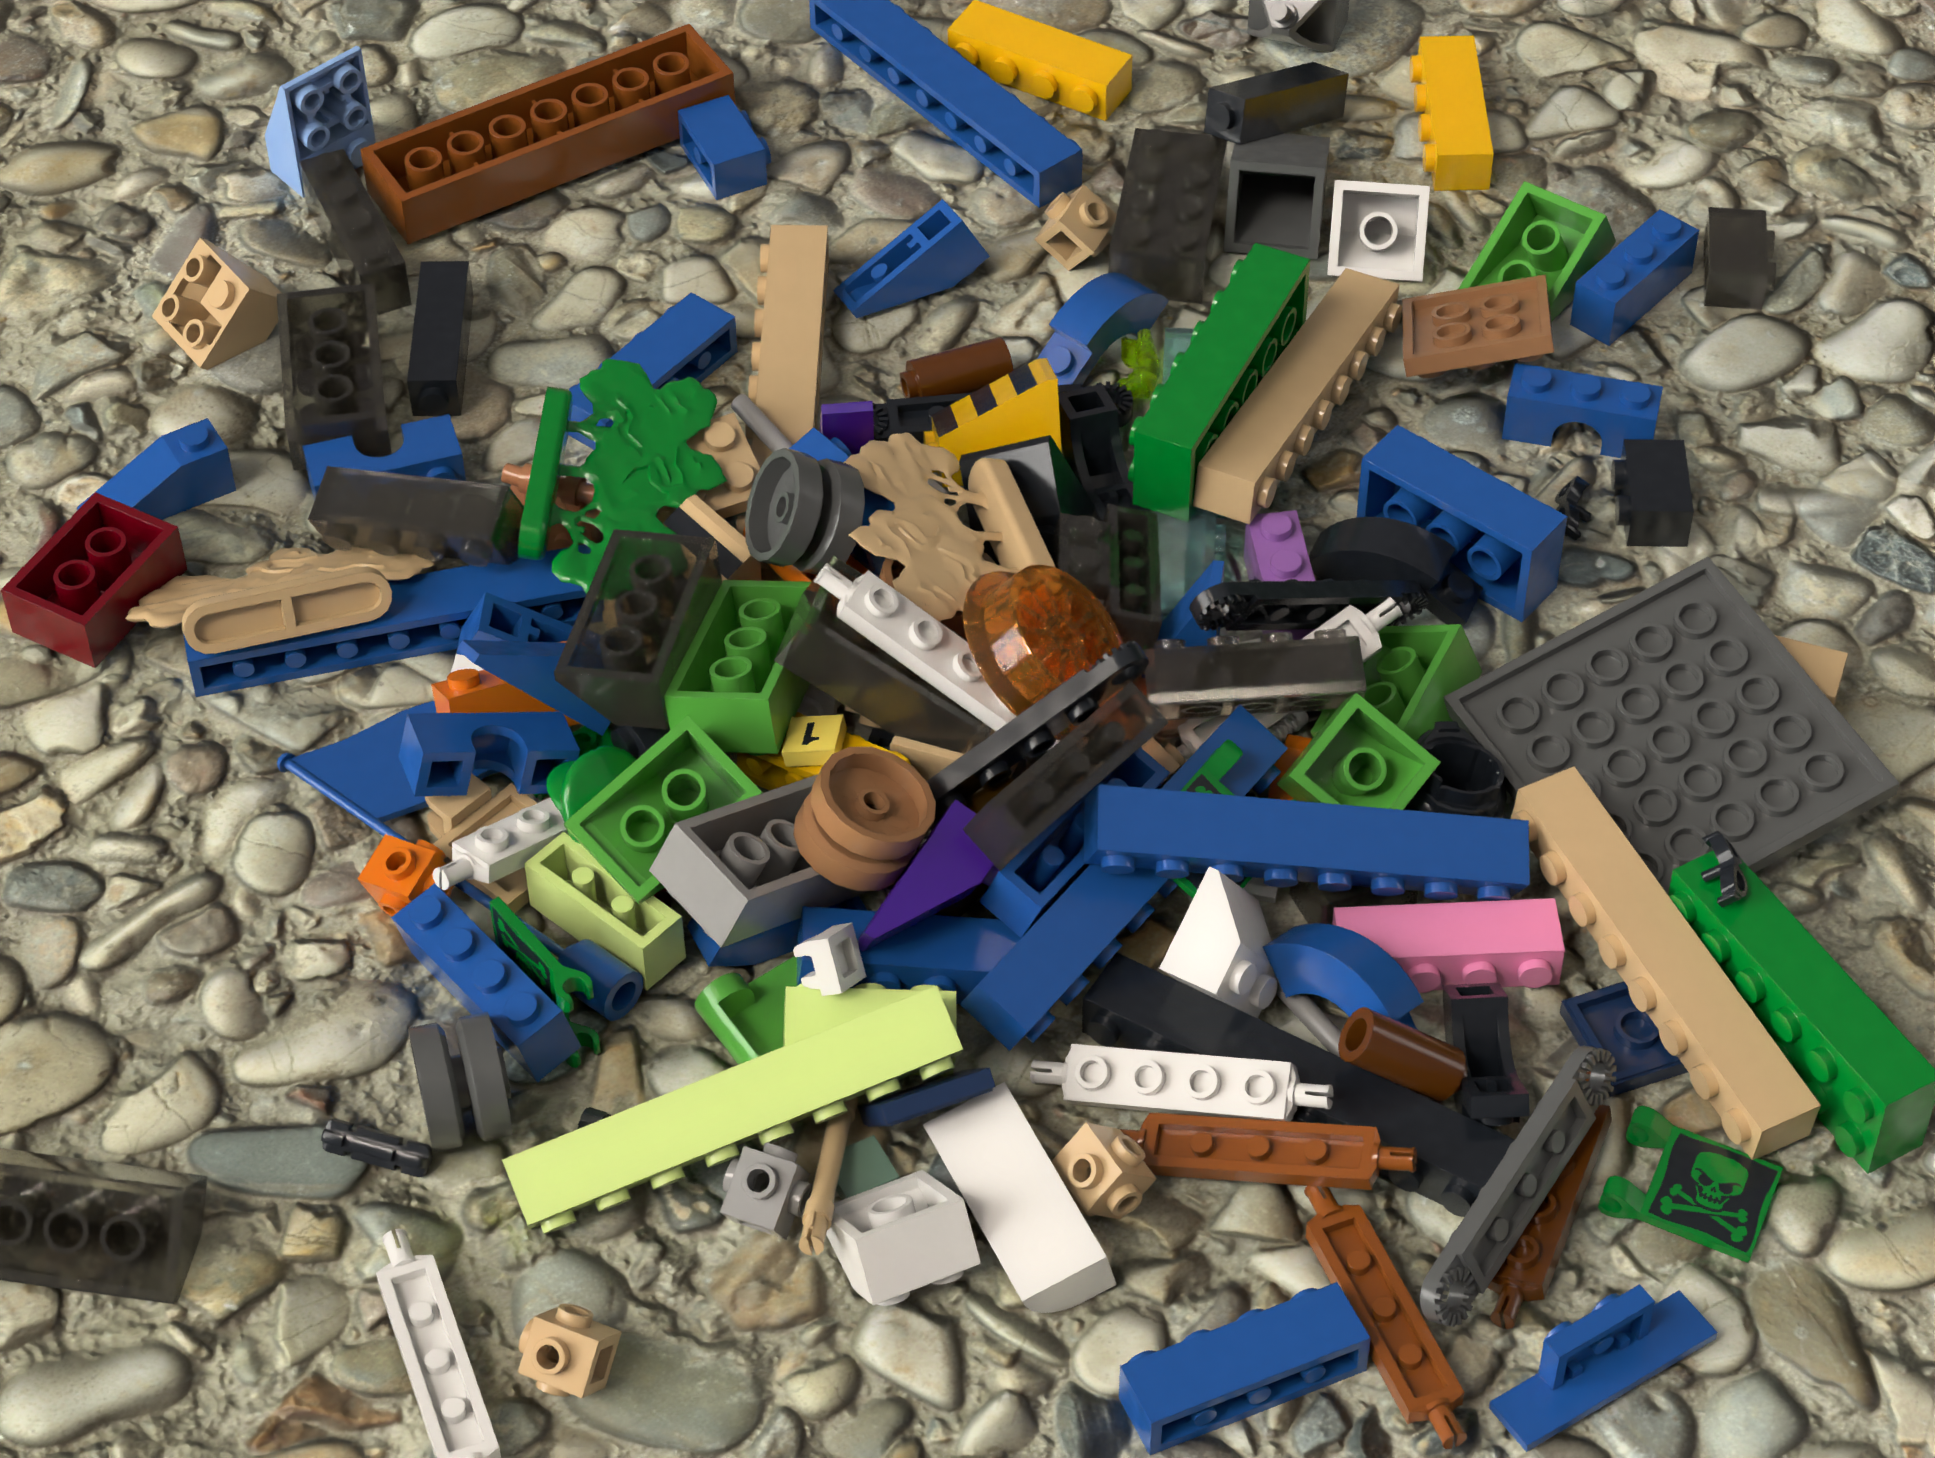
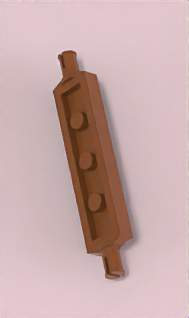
(1267, 1151)
(1398, 1333)

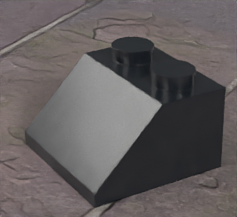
(1043, 480)

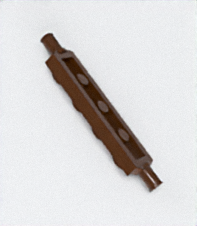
(1536, 1254)

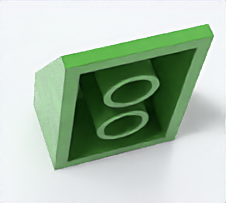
(1543, 237)
(637, 810)

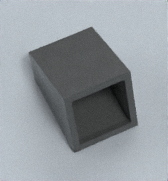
(1277, 194)

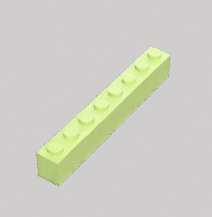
(733, 1108)

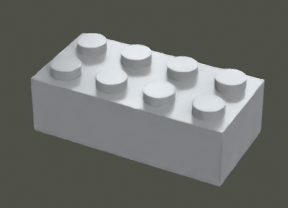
(743, 868)

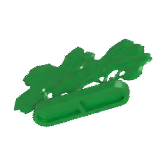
(633, 470)

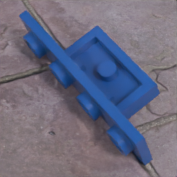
(1600, 1360)

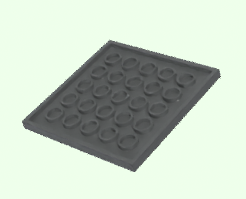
(1680, 726)

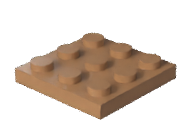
(1477, 327)

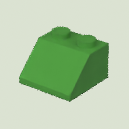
(1359, 761)

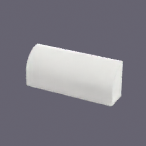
(1021, 1202)

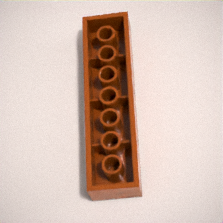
(542, 133)

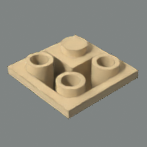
(217, 306)

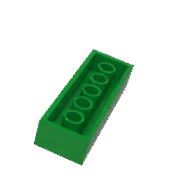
(1216, 376)
(1848, 1053)

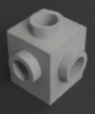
(766, 1190)

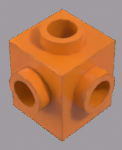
(401, 872)

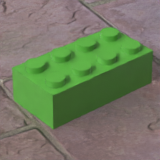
(731, 673)

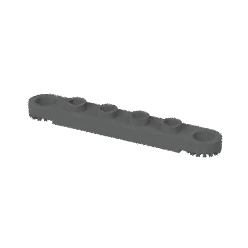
(1517, 1186)

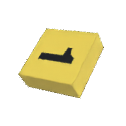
(813, 739)

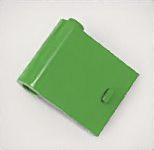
(749, 1015)

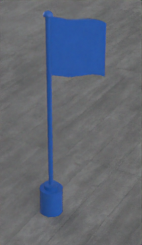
(370, 784)

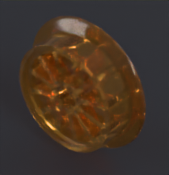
(1035, 633)

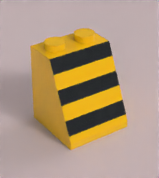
(1001, 413)

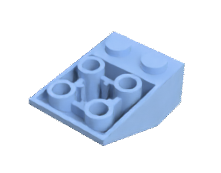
(320, 115)

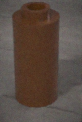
(957, 369)
(1402, 1054)

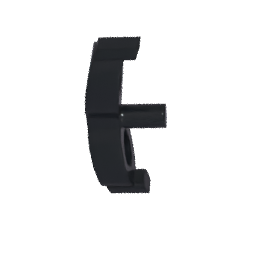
(1567, 500)
(1732, 879)

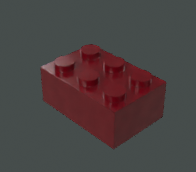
(90, 577)

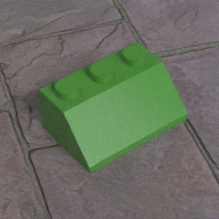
(1415, 674)

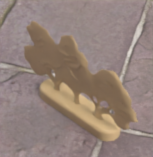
(927, 535)
(278, 597)

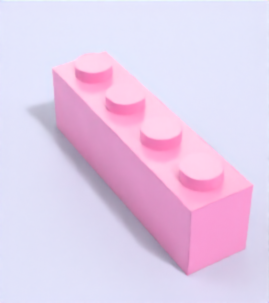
(1466, 941)

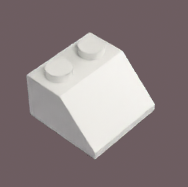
(1379, 229)
(1223, 945)
(902, 1238)

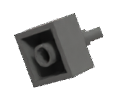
(1299, 22)

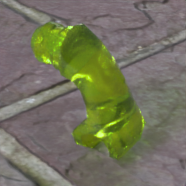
(1143, 359)

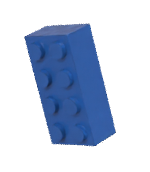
(1497, 531)

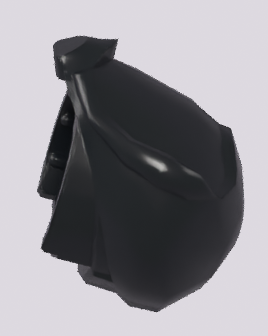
(1465, 780)

